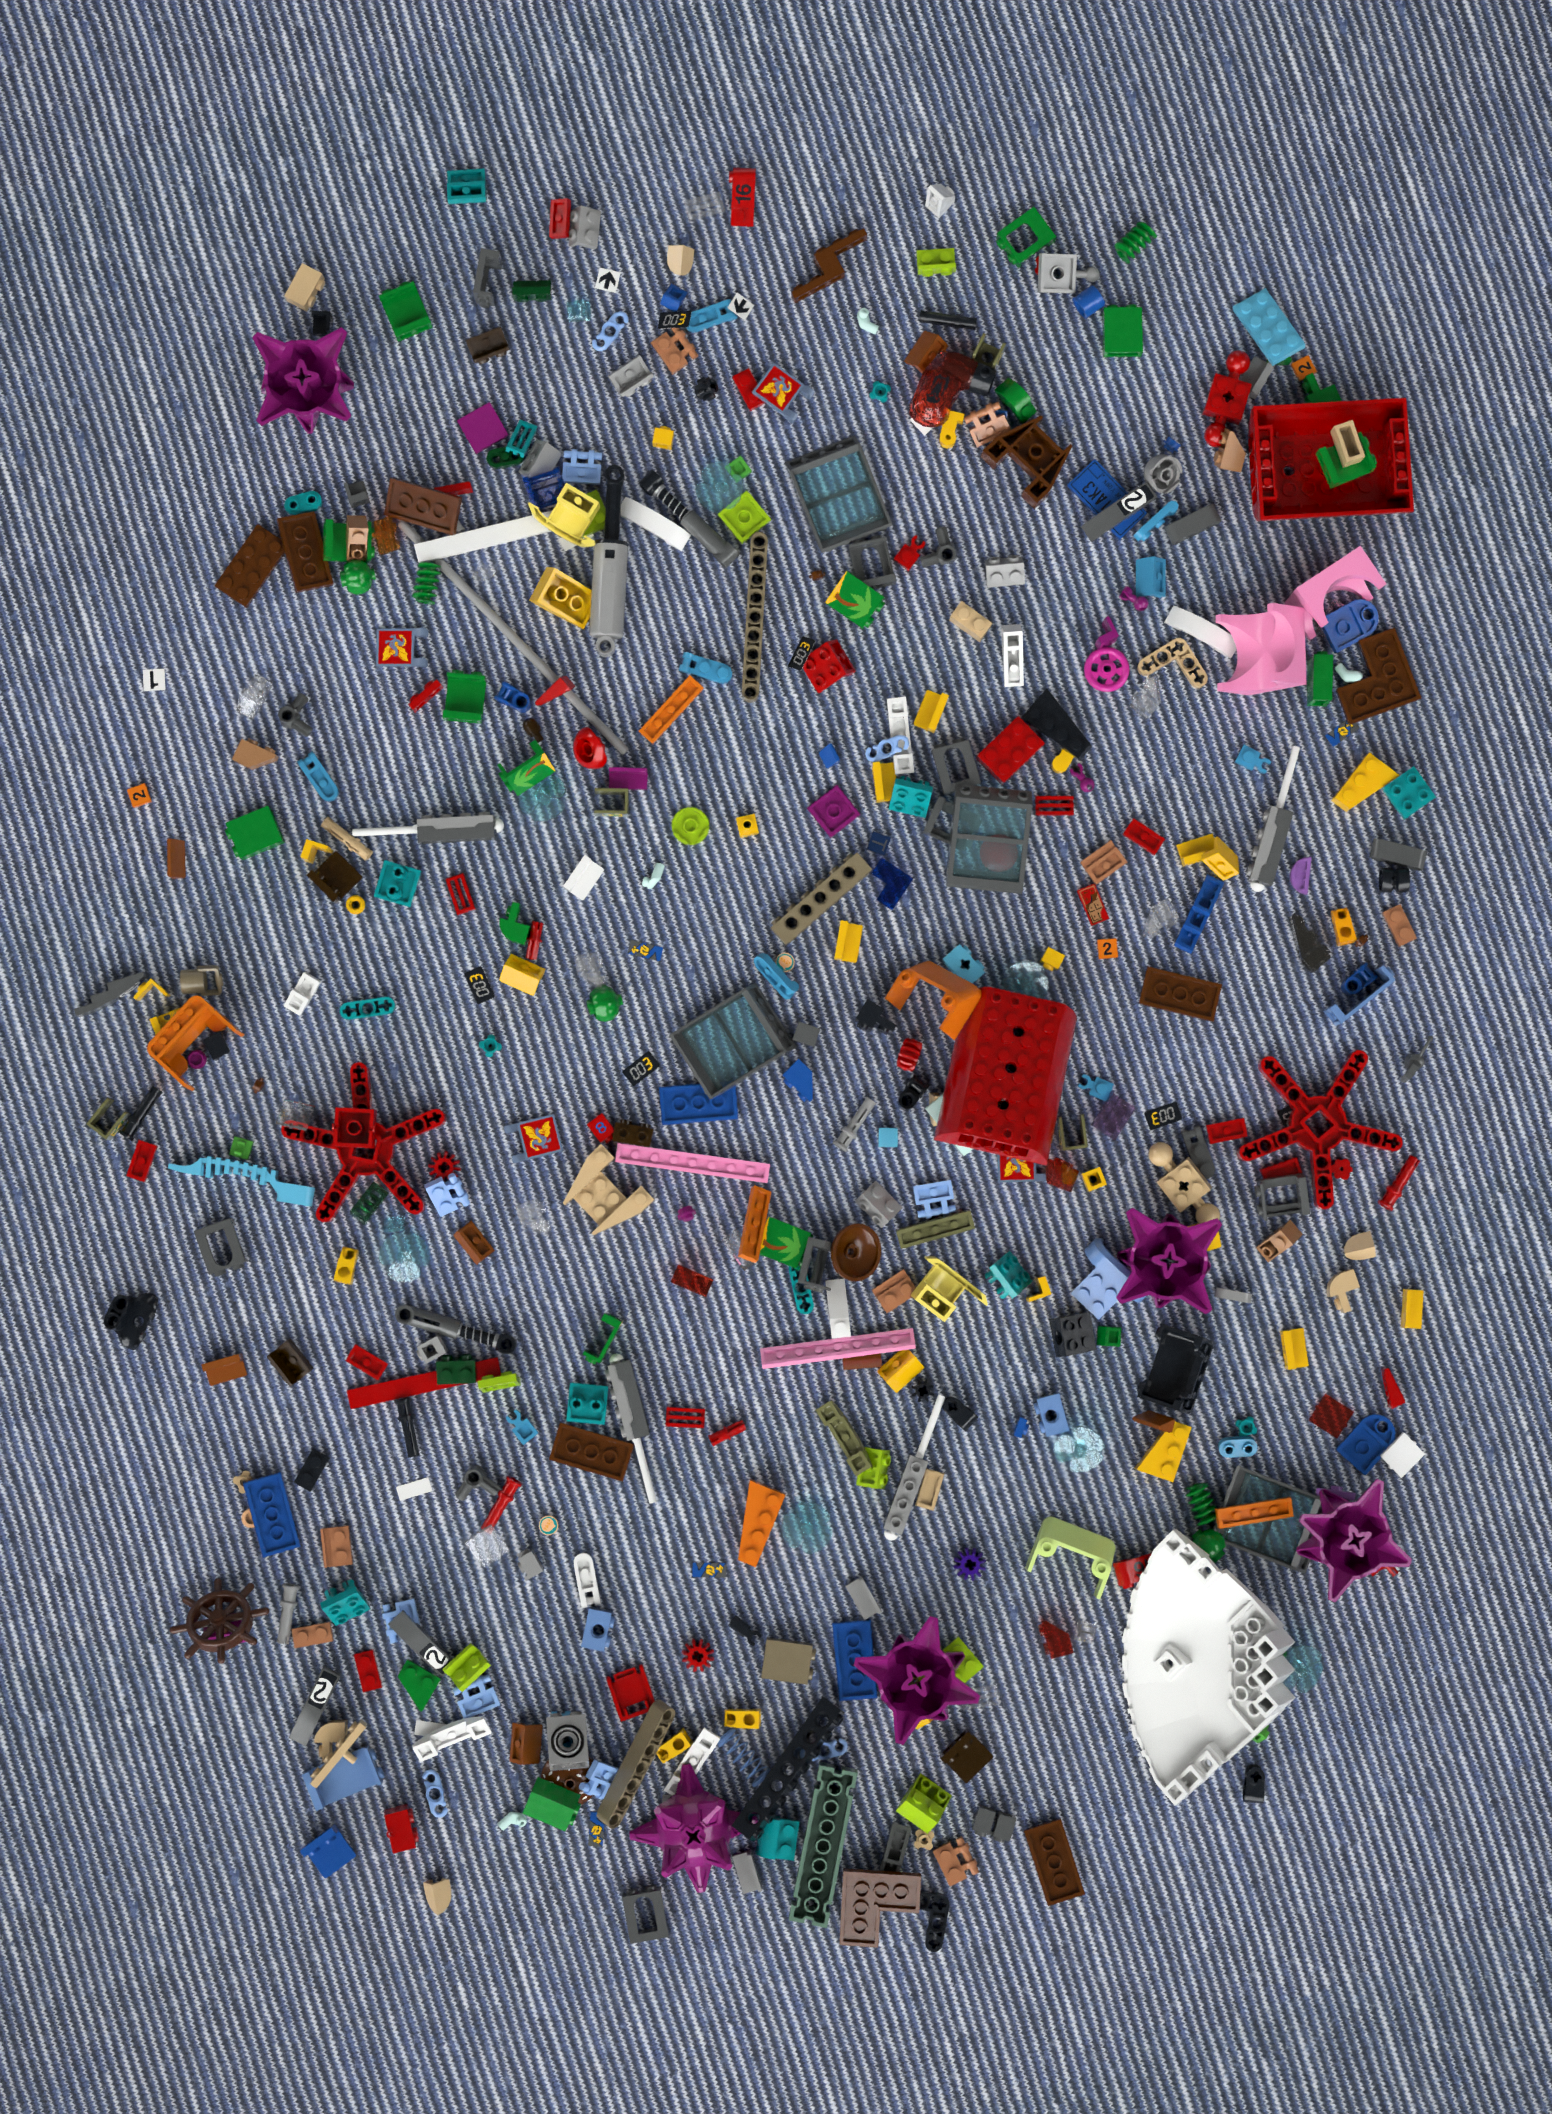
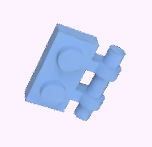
(581, 472)
(932, 1193)
(441, 1196)
(408, 1606)
(480, 1701)
(598, 1773)

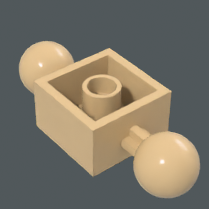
(1186, 1171)

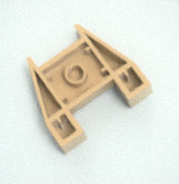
(601, 1197)

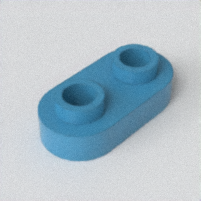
(1238, 1446)

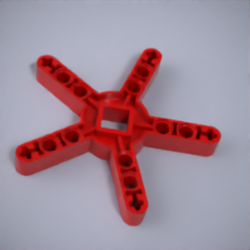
(1331, 1110)
(383, 1155)

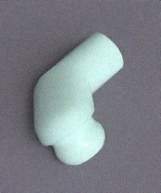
(864, 321)
(1348, 676)
(655, 877)
(512, 1818)

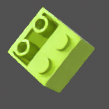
(924, 1803)

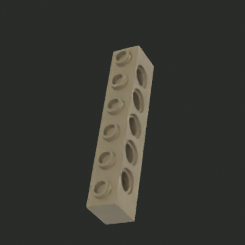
(861, 870)

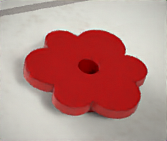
(1345, 1164)

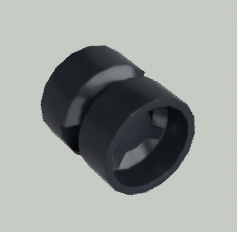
(1401, 880)

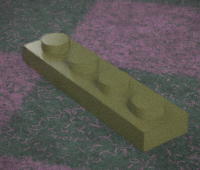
(935, 1229)

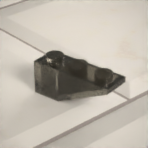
(1308, 949)

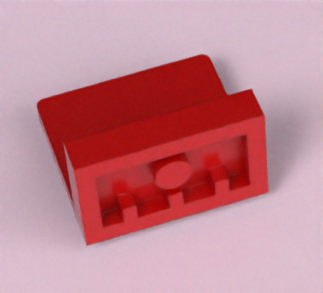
(827, 665)

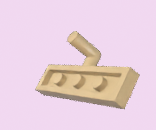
(341, 1751)

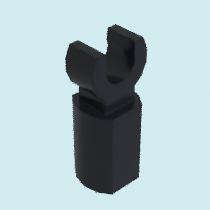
(743, 1629)

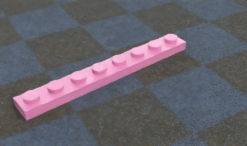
(692, 1163)
(837, 1348)

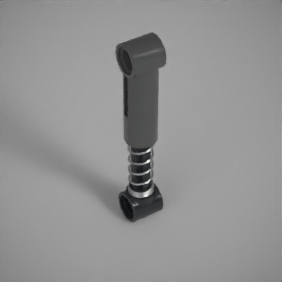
(690, 520)
(453, 1328)

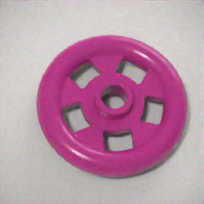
(1095, 658)

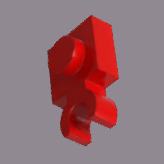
(908, 555)

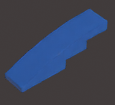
(1198, 914)

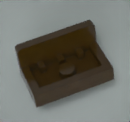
(487, 345)
(633, 1134)
(290, 1362)

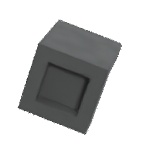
(357, 494)
(806, 1034)

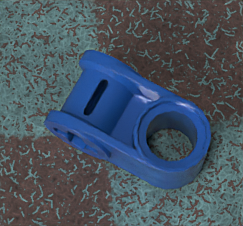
(510, 696)
(1361, 978)

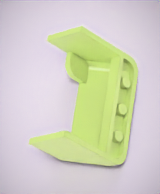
(1077, 1539)

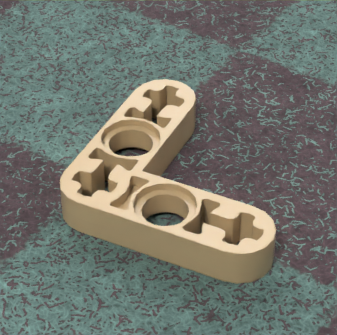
(1179, 657)

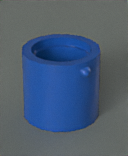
(1088, 301)

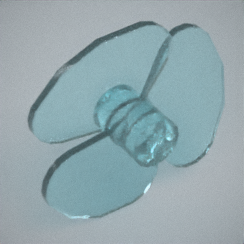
(721, 492)
(539, 801)
(1029, 979)
(404, 1250)
(1085, 1447)
(811, 1516)
(1306, 1665)

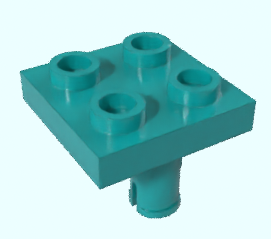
(1408, 792)
(911, 797)
(397, 883)
(1010, 1275)
(587, 1403)
(345, 1604)

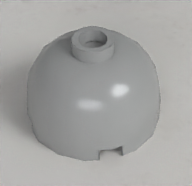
(1163, 473)

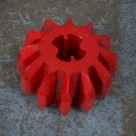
(909, 1054)
(440, 1161)
(701, 1649)

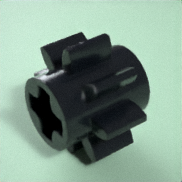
(706, 389)
(920, 1385)

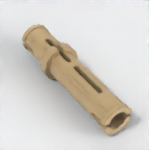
(350, 841)

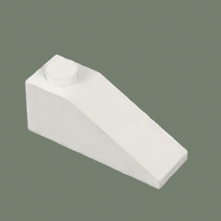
(939, 199)
(1012, 655)
(838, 1308)

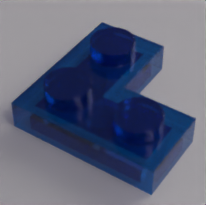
(896, 882)

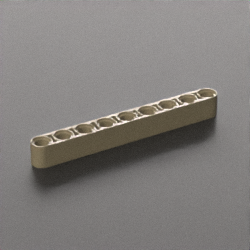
(752, 608)

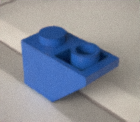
(800, 1078)

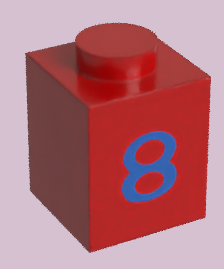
(601, 1128)

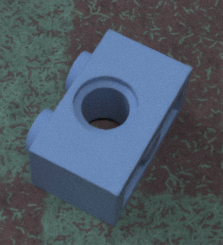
(1059, 1423)
(590, 1638)

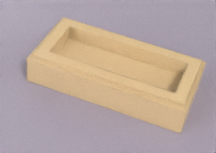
(929, 1489)

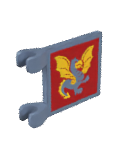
(780, 389)
(397, 646)
(537, 1136)
(1017, 1170)

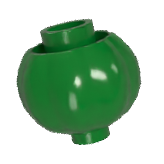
(357, 576)
(604, 1003)
(1211, 1542)

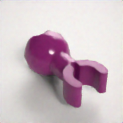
(1140, 603)
(1084, 781)

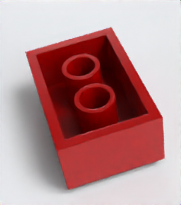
(1010, 750)

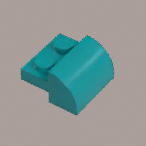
(466, 186)
(778, 1839)

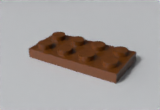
(422, 506)
(304, 552)
(251, 566)
(1180, 994)
(591, 1451)
(1054, 1862)

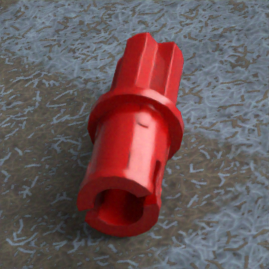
(534, 940)
(727, 1432)

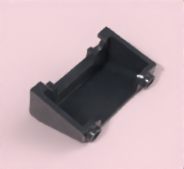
(1176, 1369)

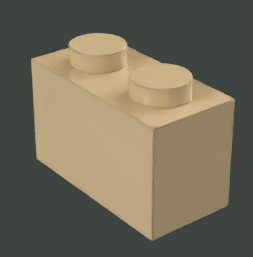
(305, 287)
(1347, 443)
(970, 621)

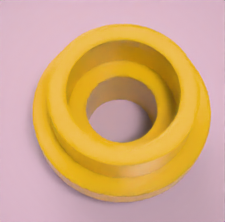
(349, 904)

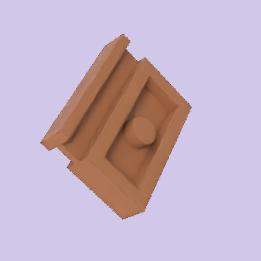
(1103, 862)
(894, 1291)
(336, 1546)

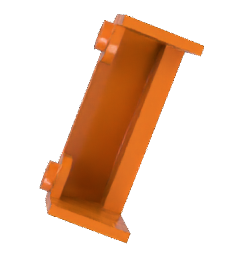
(959, 995)
(182, 1031)

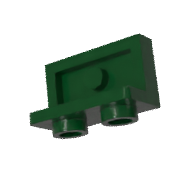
(532, 290)
(456, 1369)

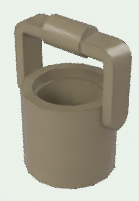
(195, 980)

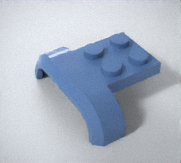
(1104, 1282)

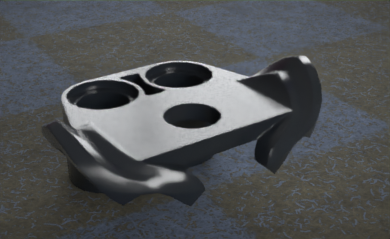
(129, 1334)

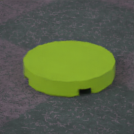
(690, 826)

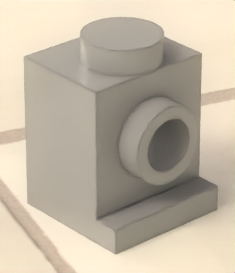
(423, 1352)
(529, 1563)

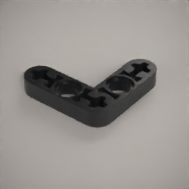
(935, 1912)

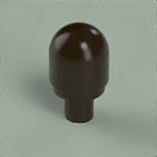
(533, 729)

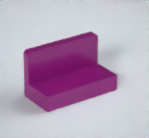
(1110, 636)
(628, 778)

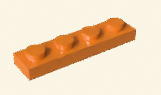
(671, 709)
(754, 1224)
(1254, 1512)

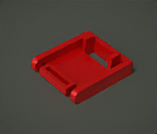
(630, 1689)

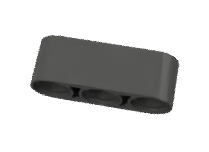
(1193, 524)
(1398, 854)

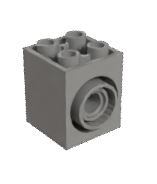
(567, 1729)

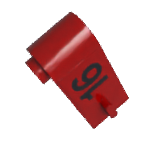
(743, 196)
(1129, 1570)

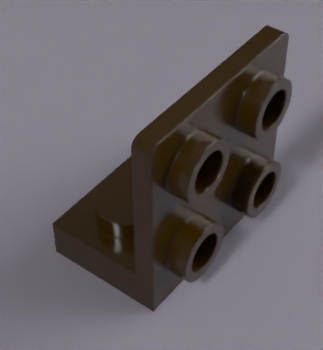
(335, 877)
(966, 1755)

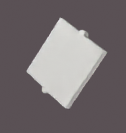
(1402, 1455)

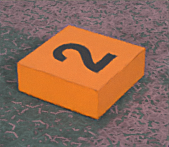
(1303, 367)
(139, 795)
(1107, 948)

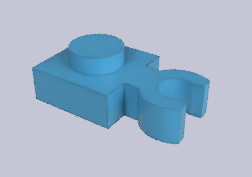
(1249, 758)
(1098, 1088)
(524, 1429)

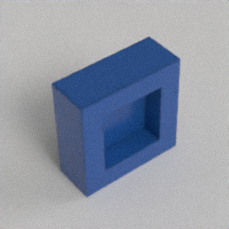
(1021, 1427)

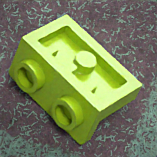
(935, 262)
(875, 1476)
(466, 1667)

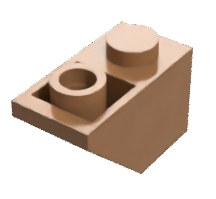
(1230, 454)
(356, 537)
(252, 756)
(1279, 1241)

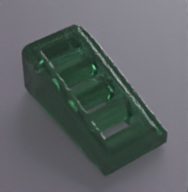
(364, 1220)

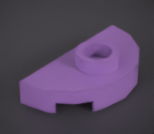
(1300, 875)
(1338, 1491)

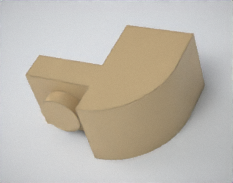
(1338, 1285)
(329, 1733)

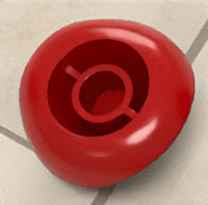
(589, 749)

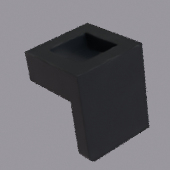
(322, 323)
(217, 1045)

